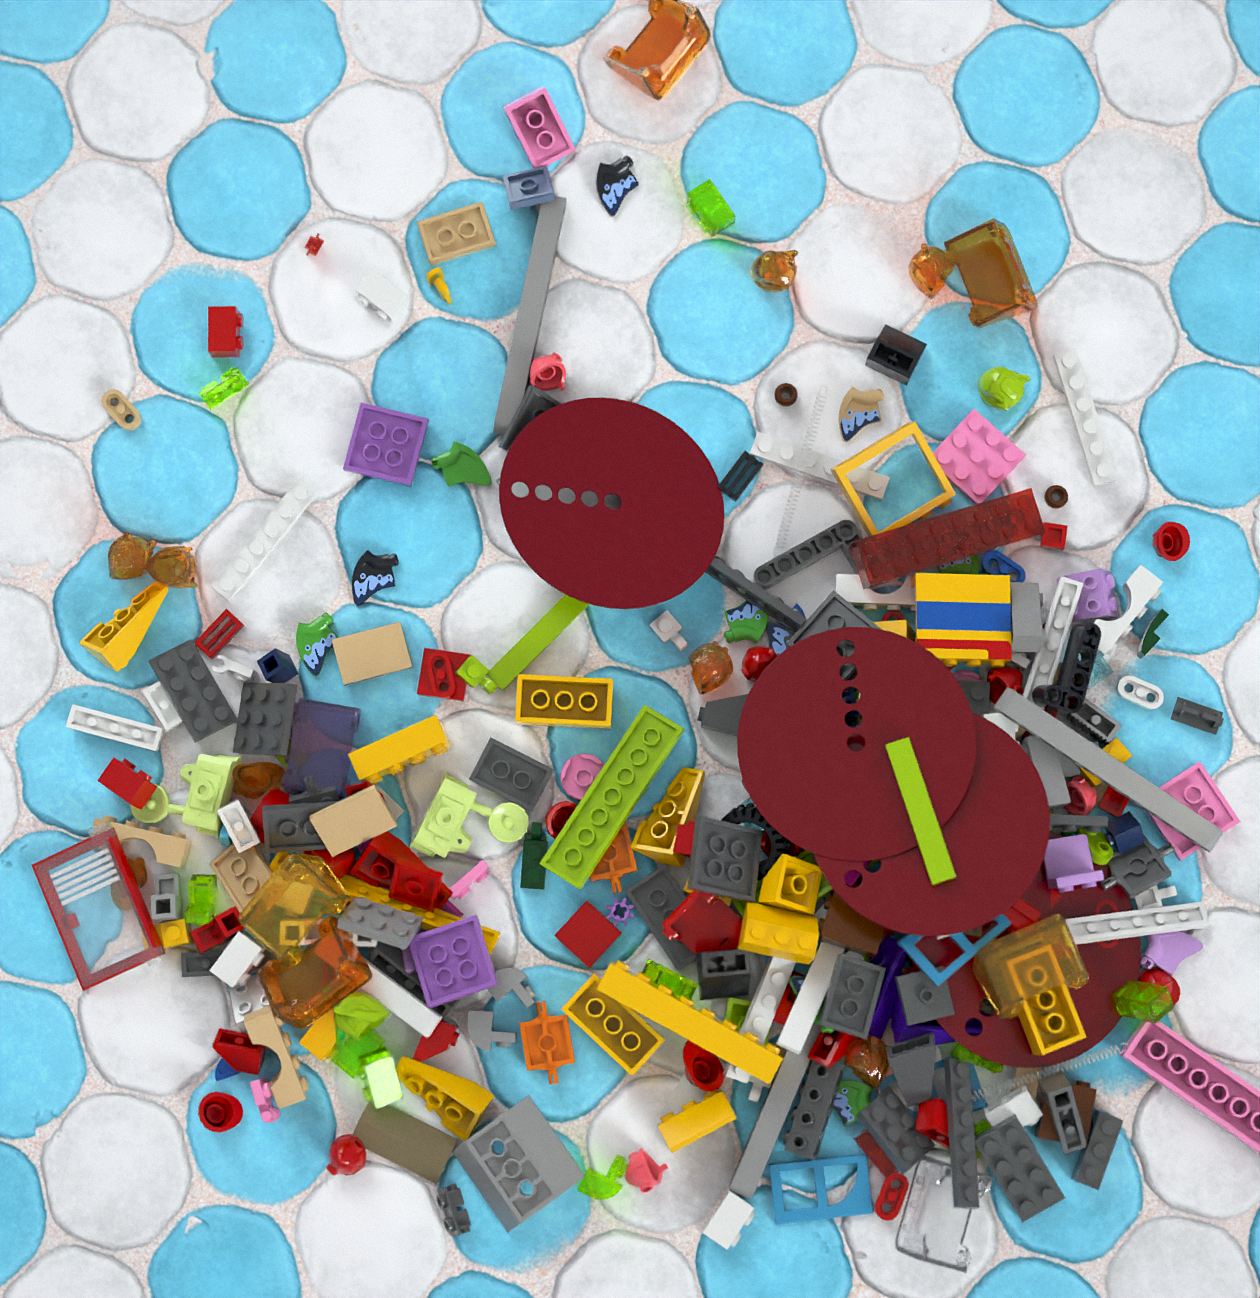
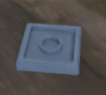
(529, 187)

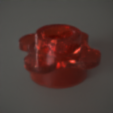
(314, 245)

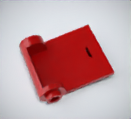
(703, 923)

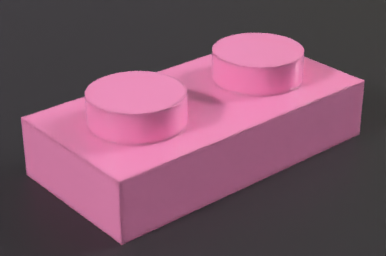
(478, 874)

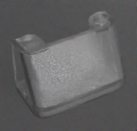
(930, 1223)

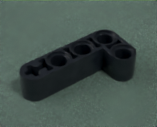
(1081, 634)

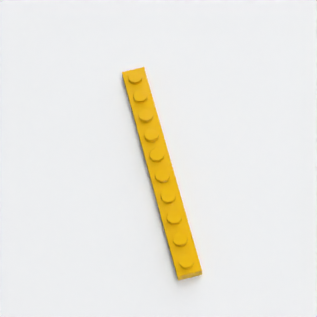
(361, 889)

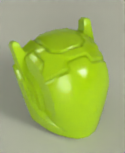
(1001, 387)
(360, 1014)

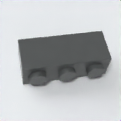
(1100, 1145)

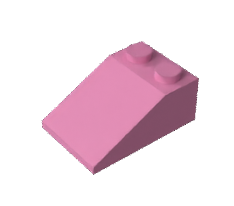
(539, 127)

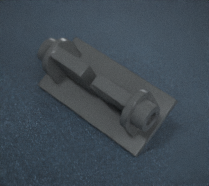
(1197, 716)
(454, 1219)

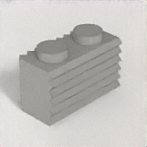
(1095, 722)

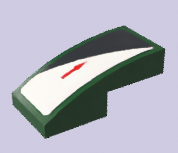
(1149, 638)

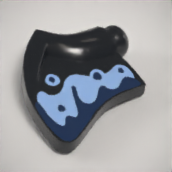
(614, 183)
(372, 574)

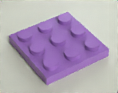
(386, 444)
(453, 961)

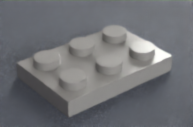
(380, 922)

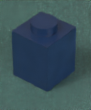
(277, 666)
(1124, 832)

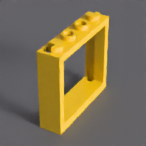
(840, 471)

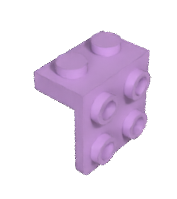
(1096, 595)
(1070, 864)

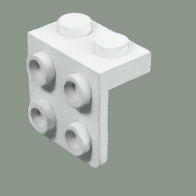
(248, 999)

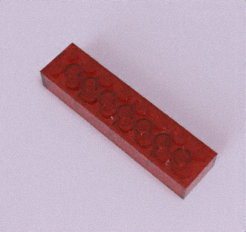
(947, 538)

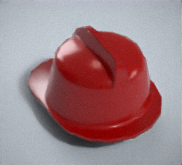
(702, 1067)

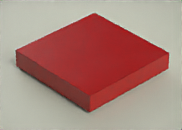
(424, 685)
(415, 885)
(588, 934)

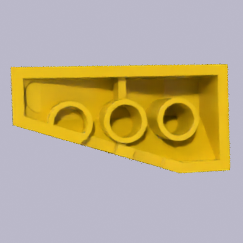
(121, 636)
(680, 804)
(453, 1098)

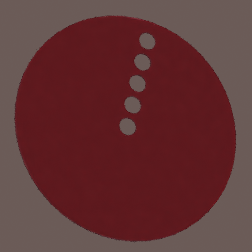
(604, 555)
(798, 752)
(991, 839)
(1108, 971)

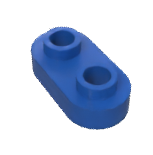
(1004, 566)

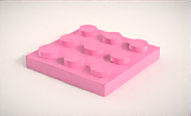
(977, 457)
(1200, 794)

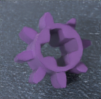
(613, 909)

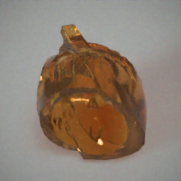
(930, 269)
(774, 270)
(129, 556)
(174, 567)
(710, 667)
(868, 1060)

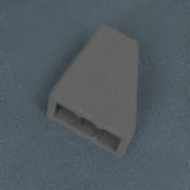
(722, 714)
(914, 1067)

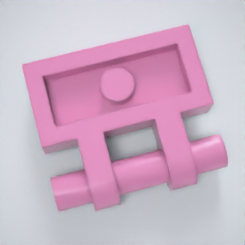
(263, 1099)

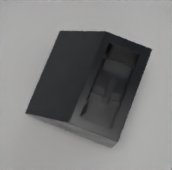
(895, 354)
(723, 973)

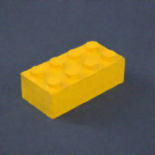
(564, 701)
(400, 750)
(1051, 1021)
(613, 1026)

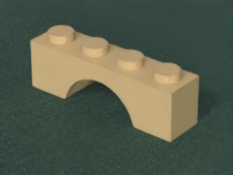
(168, 849)
(266, 1029)

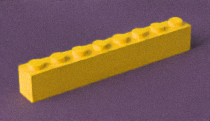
(690, 1022)

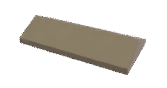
(405, 1140)

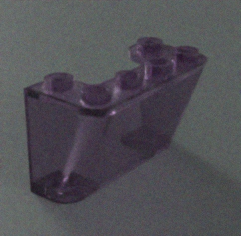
(320, 746)

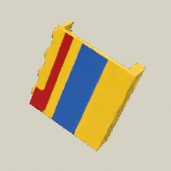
(964, 617)

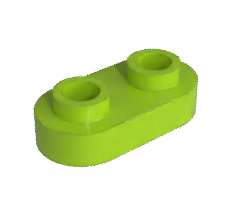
(1099, 847)

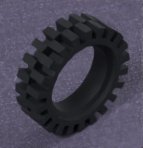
(779, 845)

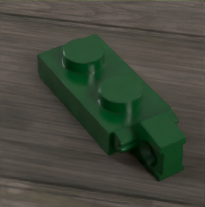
(534, 850)

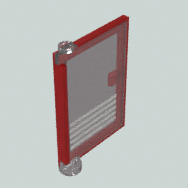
(98, 908)

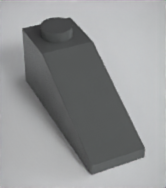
(1063, 1112)

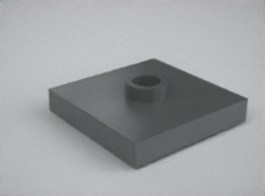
(922, 999)

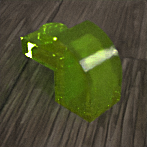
(202, 899)
(673, 980)
(603, 1186)

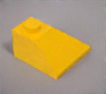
(791, 885)

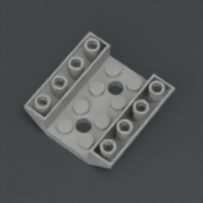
(530, 1155)

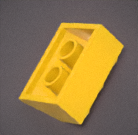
(779, 933)
(696, 1120)

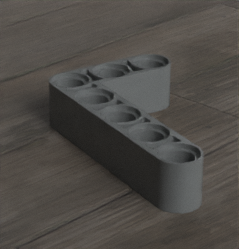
(816, 551)

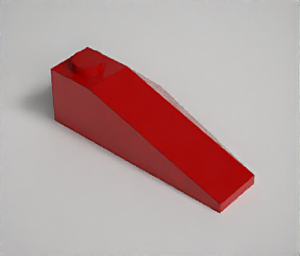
(378, 861)

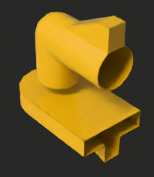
(436, 278)

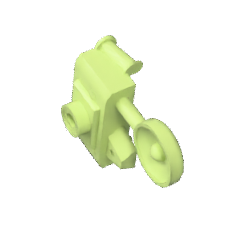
(209, 790)
(447, 812)

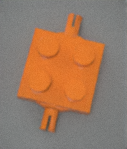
(616, 861)
(547, 1042)

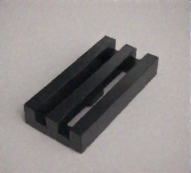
(751, 460)

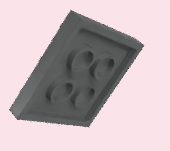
(834, 614)
(265, 718)
(725, 859)

